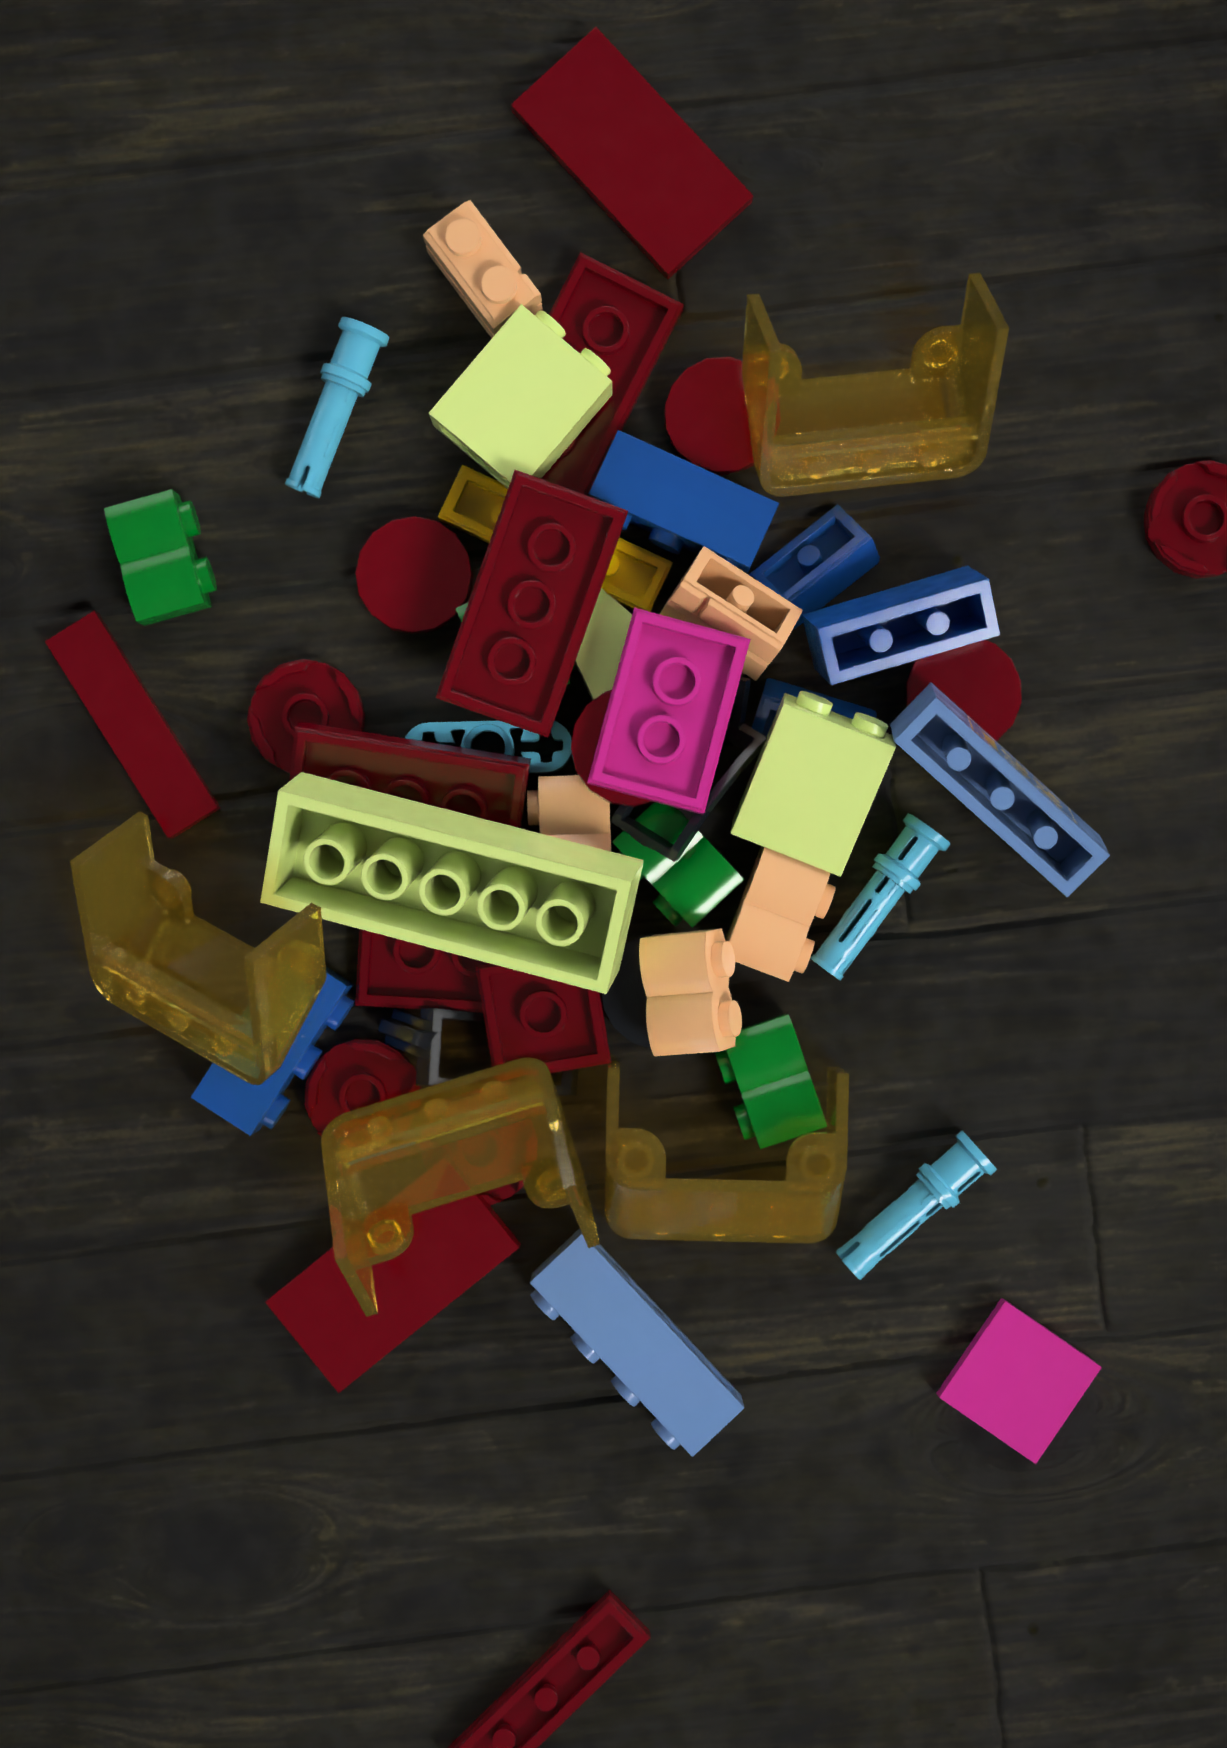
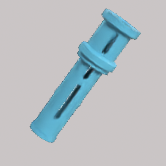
(344, 381)
(895, 874)
(936, 1188)

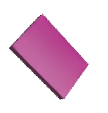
(668, 711)

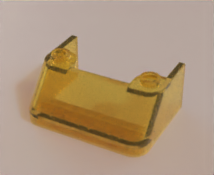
(875, 424)
(186, 974)
(442, 1149)
(797, 1210)

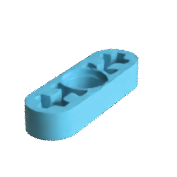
(444, 735)

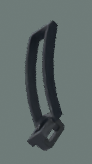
(738, 734)
(430, 1043)

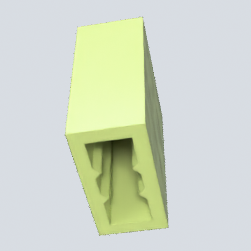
(523, 398)
(814, 782)

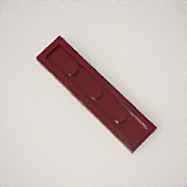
(132, 724)
(559, 1679)

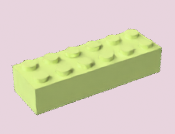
(451, 881)

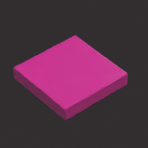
(1018, 1380)

